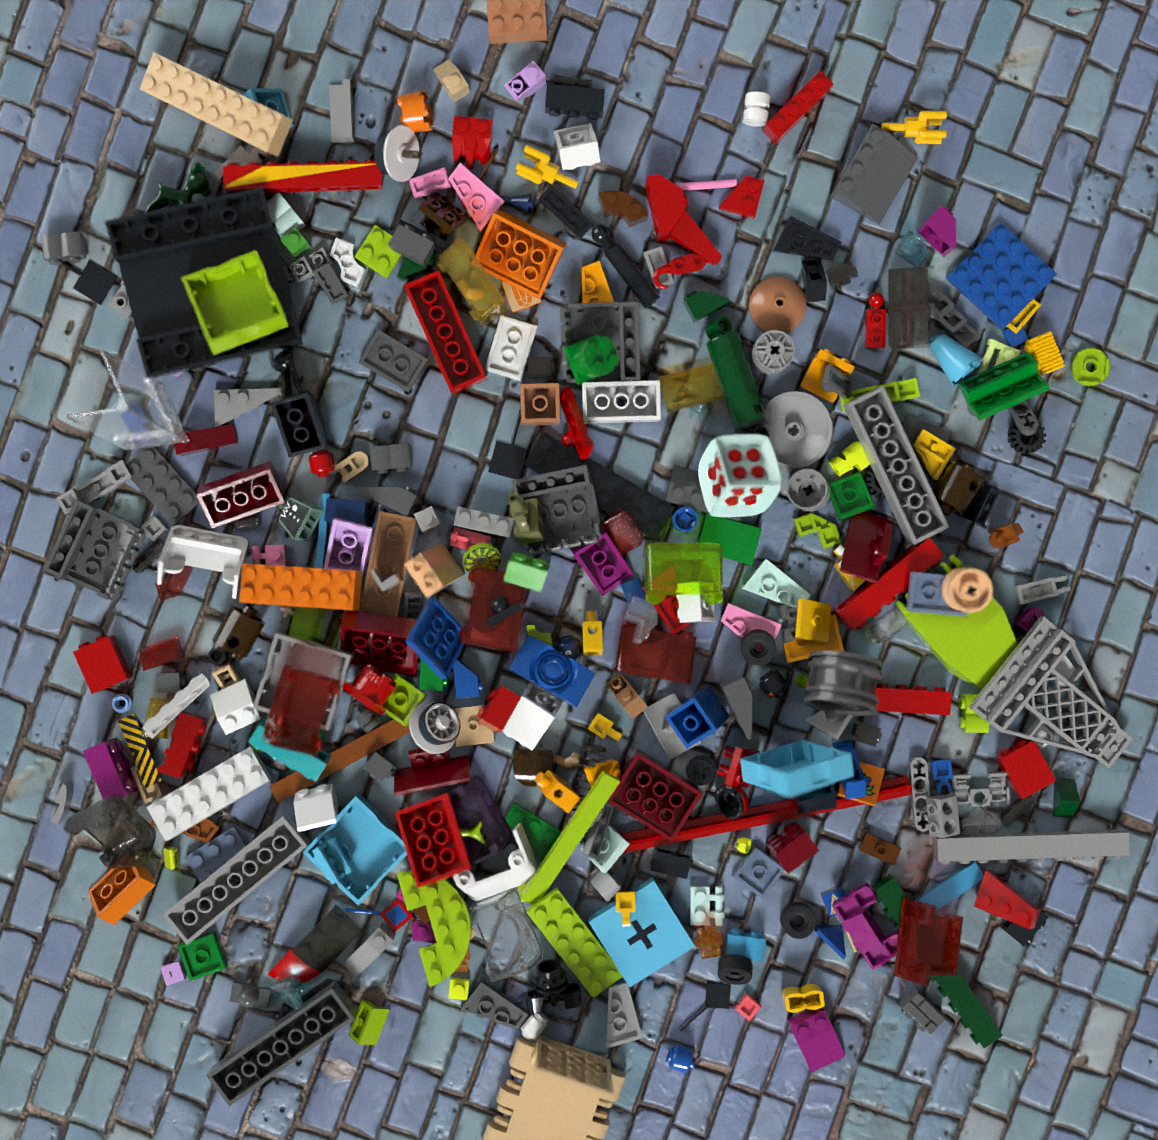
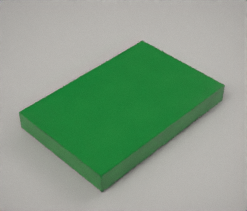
(737, 539)

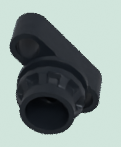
(550, 987)

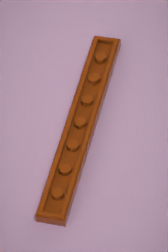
(341, 758)

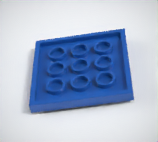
(1001, 276)

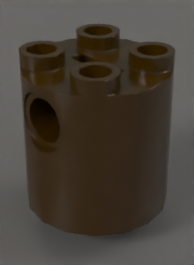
(957, 488)
(239, 624)

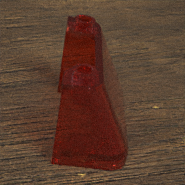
(487, 586)
(660, 656)
(299, 710)

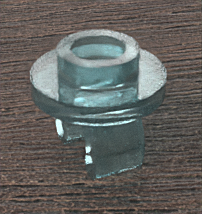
(701, 409)

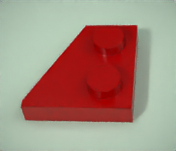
(744, 197)

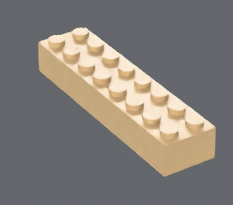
(216, 104)

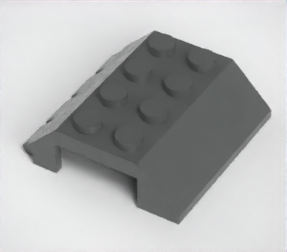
(612, 319)
(567, 505)
(95, 549)

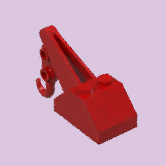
(672, 221)

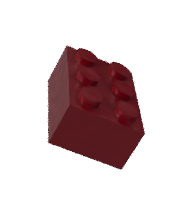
(792, 846)

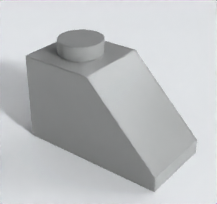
(606, 884)

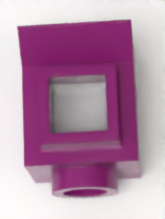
(1028, 619)

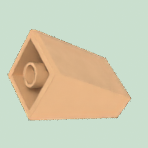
(434, 569)

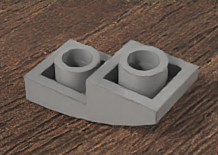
(303, 267)
(64, 797)

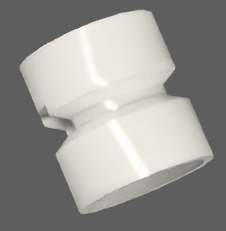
(756, 111)

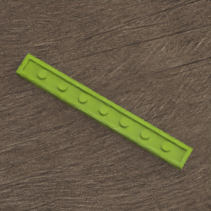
(569, 838)

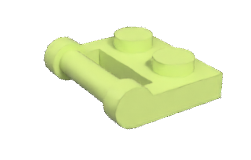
(1004, 354)

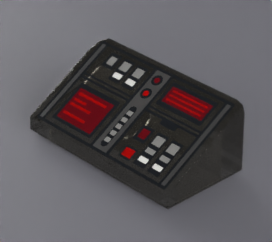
(149, 556)

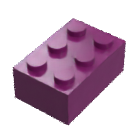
(111, 769)

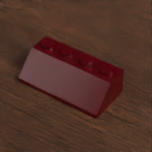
(240, 494)

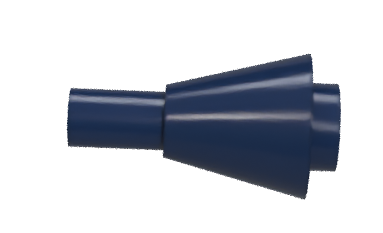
(522, 202)

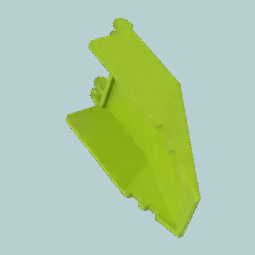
(964, 645)

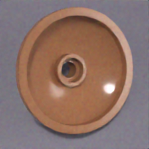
(768, 314)

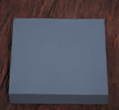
(758, 872)

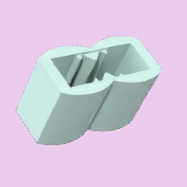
(283, 215)

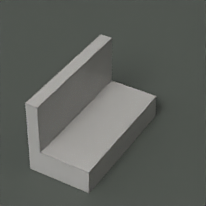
(387, 584)

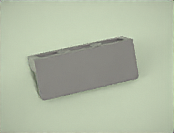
(342, 112)

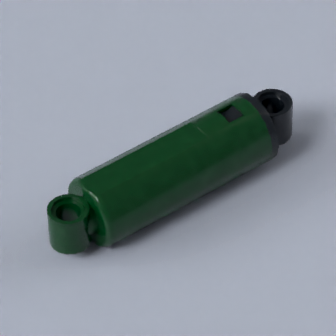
(736, 378)

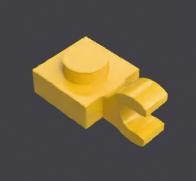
(603, 726)
(625, 903)

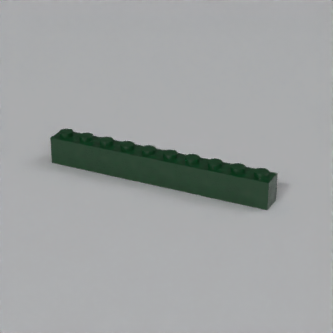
(954, 987)

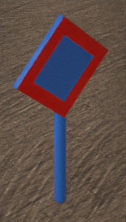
(394, 915)

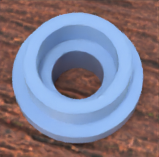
(116, 703)

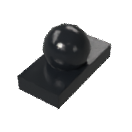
(503, 610)

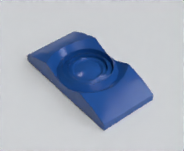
(552, 671)

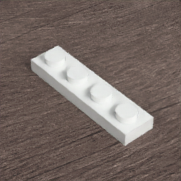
(176, 706)

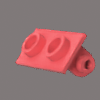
(465, 539)

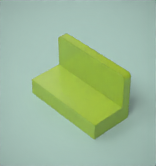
(368, 1023)

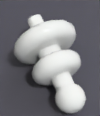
(287, 610)

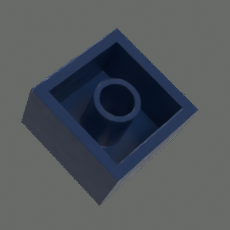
(347, 510)

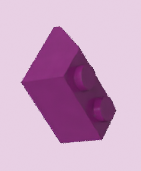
(940, 230)

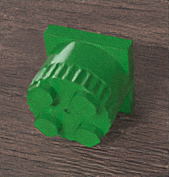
(591, 358)

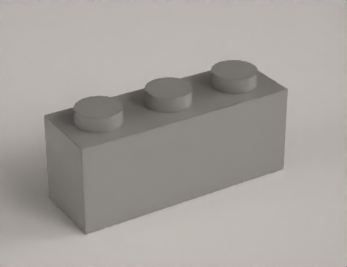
(484, 522)

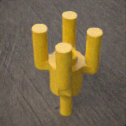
(919, 127)
(543, 169)

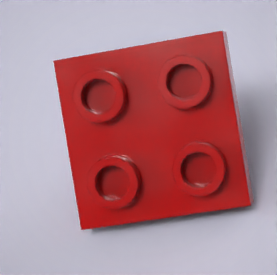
(734, 772)

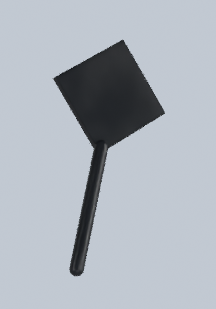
(716, 997)

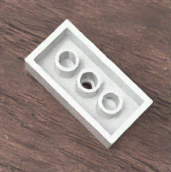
(639, 398)

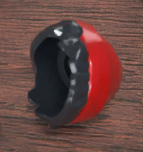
(731, 801)

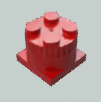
(371, 688)

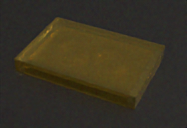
(690, 387)

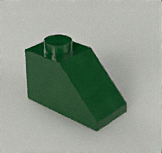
(412, 269)
(703, 304)

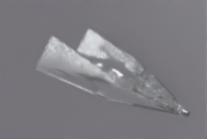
(141, 415)

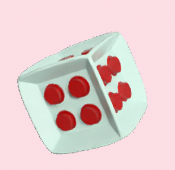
(739, 475)

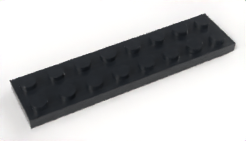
(611, 489)

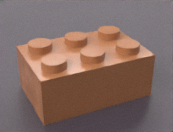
(516, 21)

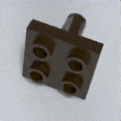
(442, 212)

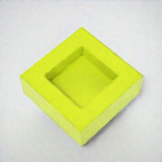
(459, 988)

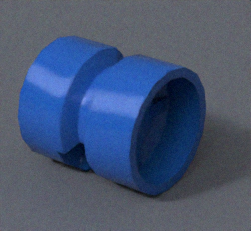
(684, 519)

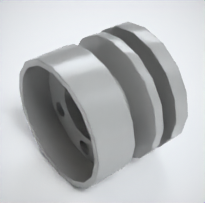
(764, 360)
(803, 480)

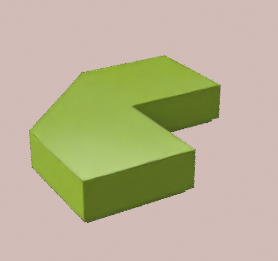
(826, 530)

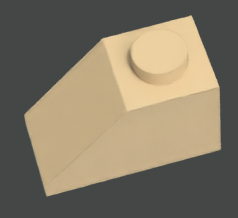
(452, 80)

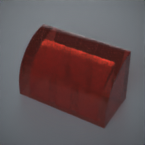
(161, 653)

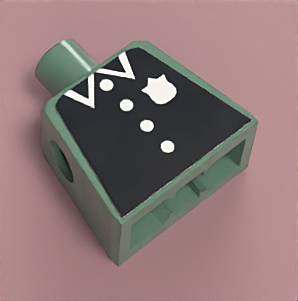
(299, 518)

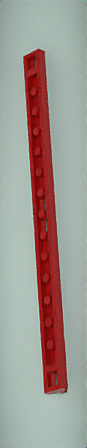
(783, 810)

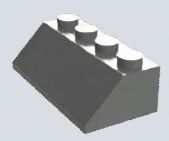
(686, 490)

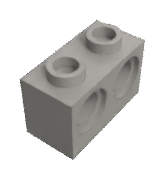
(943, 815)

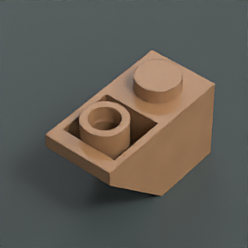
(626, 695)

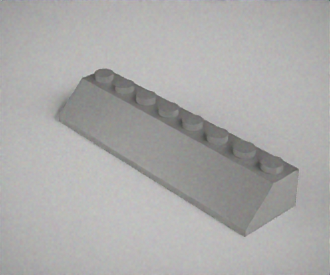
(236, 879)

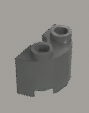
(789, 614)

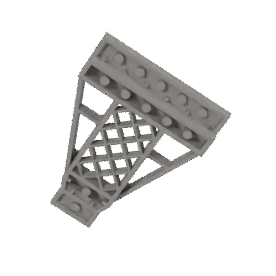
(1029, 669)

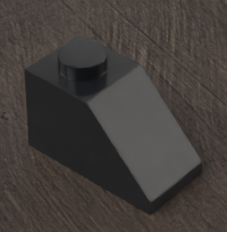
(814, 281)

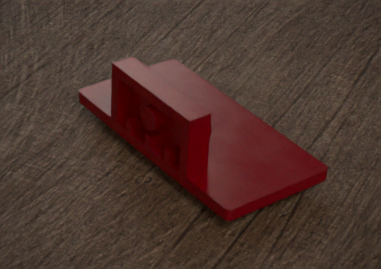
(866, 546)
(430, 772)

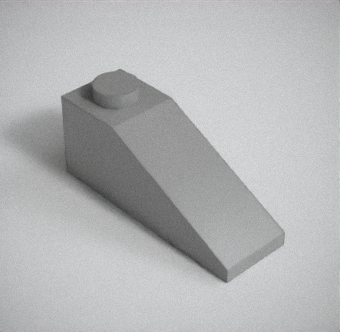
(369, 949)

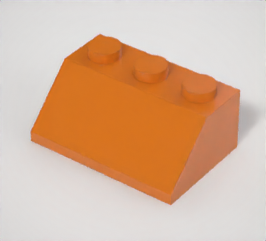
(120, 891)

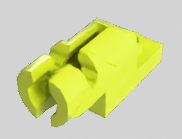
(851, 456)

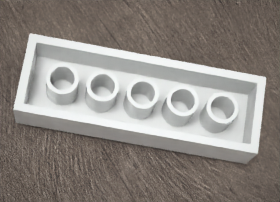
(209, 793)

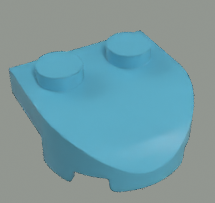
(334, 859)

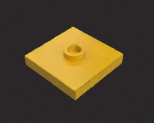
(813, 620)

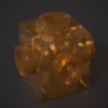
(708, 942)

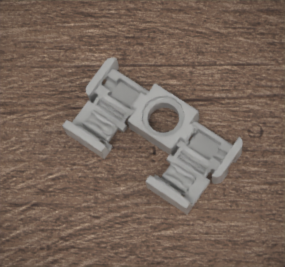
(994, 794)

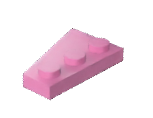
(476, 195)
(743, 621)

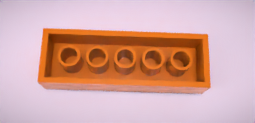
(300, 586)

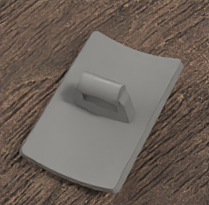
(666, 735)

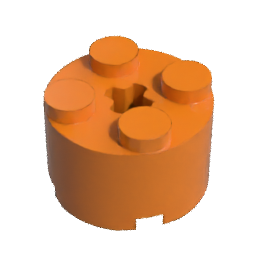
(416, 111)

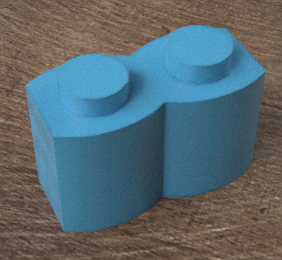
(745, 944)

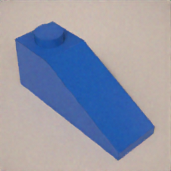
(853, 786)

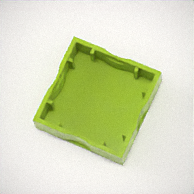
(235, 302)

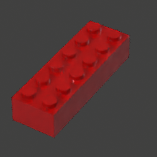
(445, 332)
(891, 581)

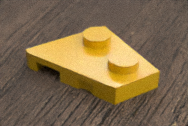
(932, 453)

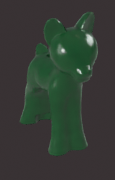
(196, 184)

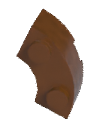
(623, 206)

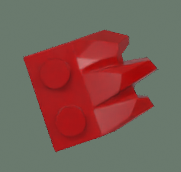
(471, 140)

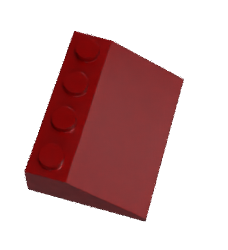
(433, 840)

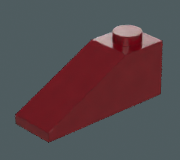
(207, 439)

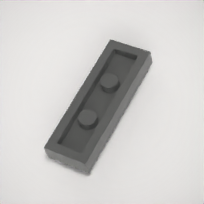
(597, 832)

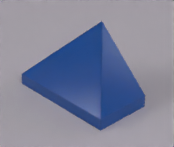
(833, 937)

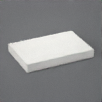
(511, 348)

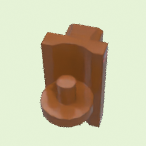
(1005, 535)

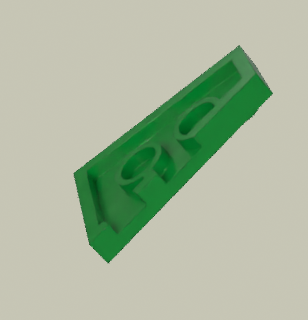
(538, 831)

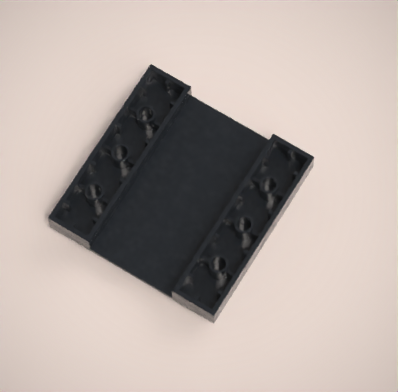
(178, 241)

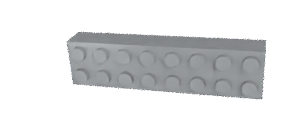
(895, 465)

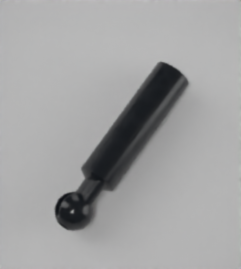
(625, 266)

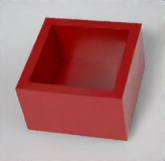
(498, 709)

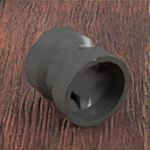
(368, 720)

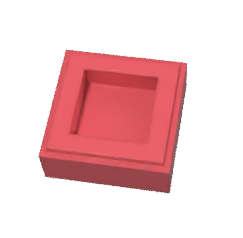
(747, 1006)

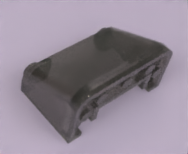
(119, 828)

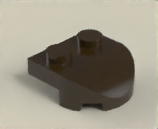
(529, 763)

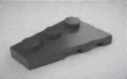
(493, 1004)

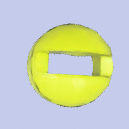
(744, 844)

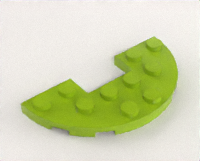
(449, 922)

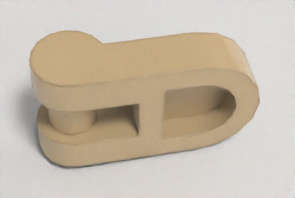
(358, 461)

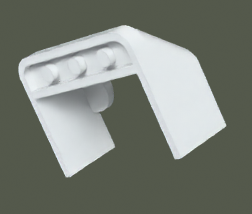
(203, 550)
(521, 869)

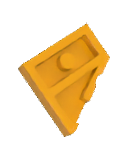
(610, 766)

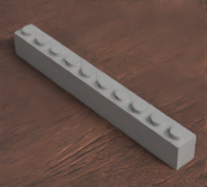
(1032, 846)

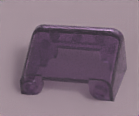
(474, 803)

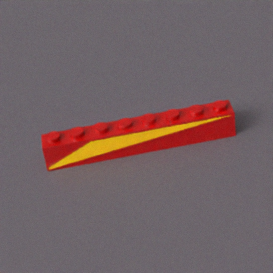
(303, 177)

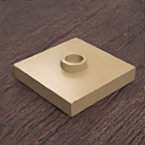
(470, 730)

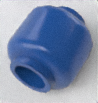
(680, 1059)

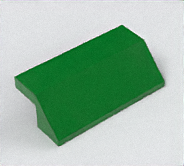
(1003, 386)

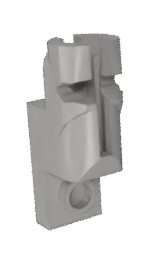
(242, 158)

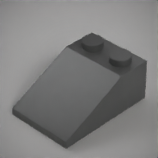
(739, 699)

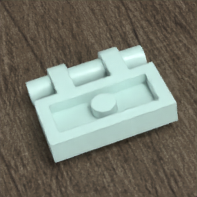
(700, 905)

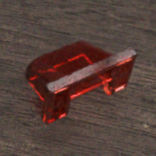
(927, 942)

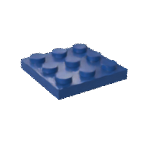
(436, 638)

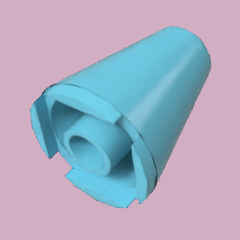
(954, 358)

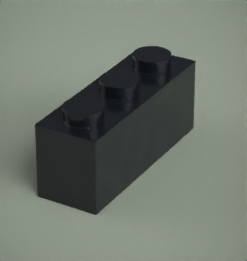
(574, 101)

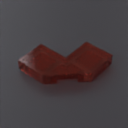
(173, 586)

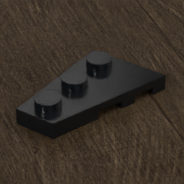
(806, 241)

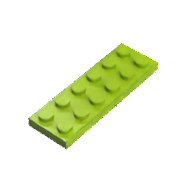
(574, 942)

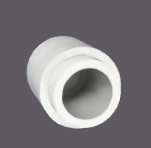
(534, 1026)

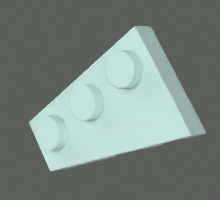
(775, 585)

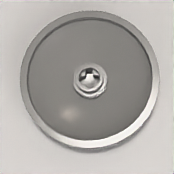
(798, 429)

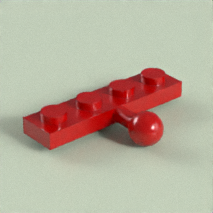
(578, 431)

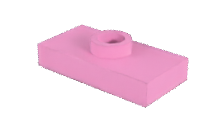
(430, 183)

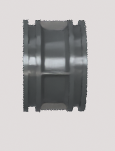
(843, 683)

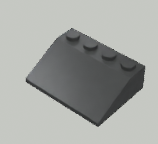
(874, 175)

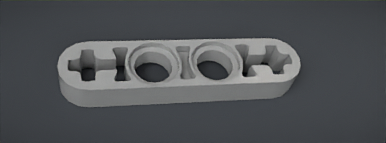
(919, 793)

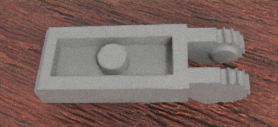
(1040, 589)

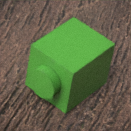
(295, 243)

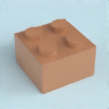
(540, 404)

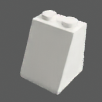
(531, 717)

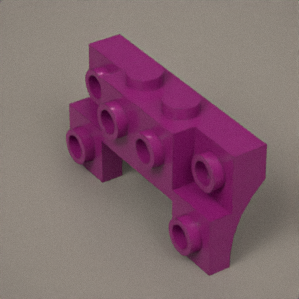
(862, 927)

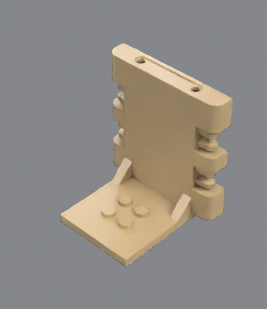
(556, 1093)

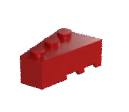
(183, 745)
(1005, 902)

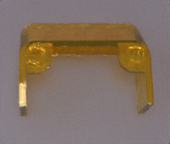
(472, 282)

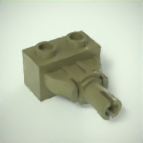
(528, 519)

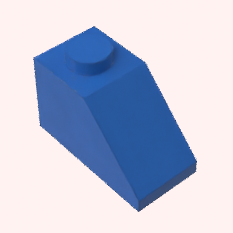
(466, 681)

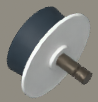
(397, 153)
(434, 726)

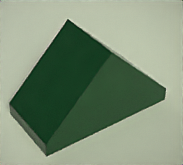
(1065, 797)

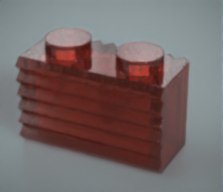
(622, 531)

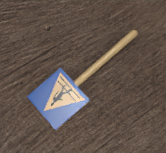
(828, 899)

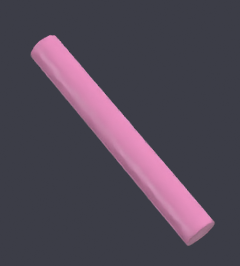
(708, 184)

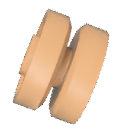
(974, 582)

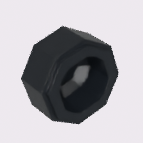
(218, 657)

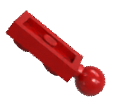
(875, 322)

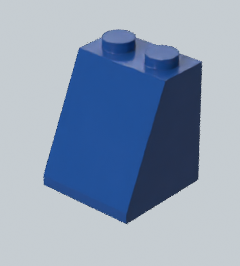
(697, 717)

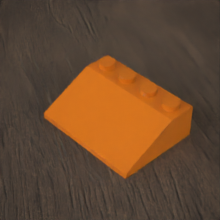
(519, 253)

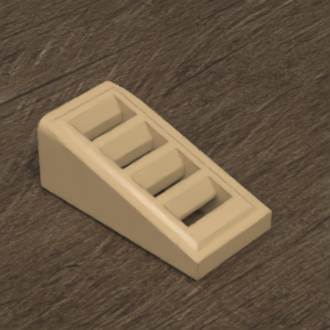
(231, 673)

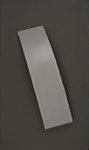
(96, 487)

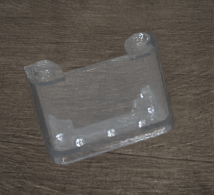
(506, 935)

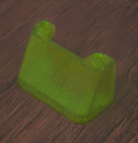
(683, 571)

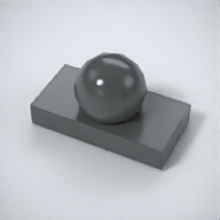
(836, 382)
(250, 995)

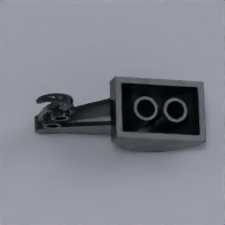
(296, 414)

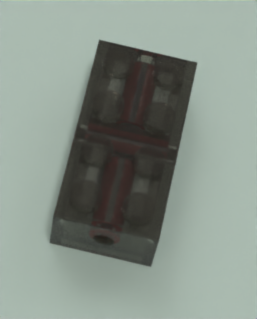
(909, 307)

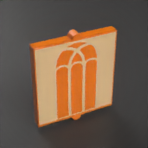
(519, 299)

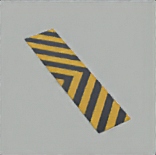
(139, 750)

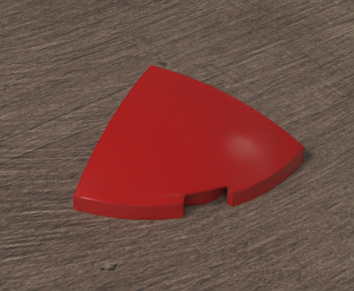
(291, 966)

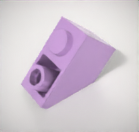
(526, 82)

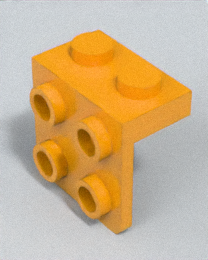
(815, 373)

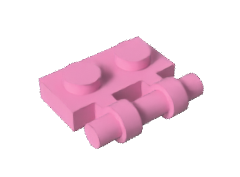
(273, 554)

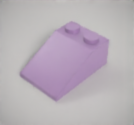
(348, 546)

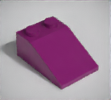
(602, 563)
(816, 1038)

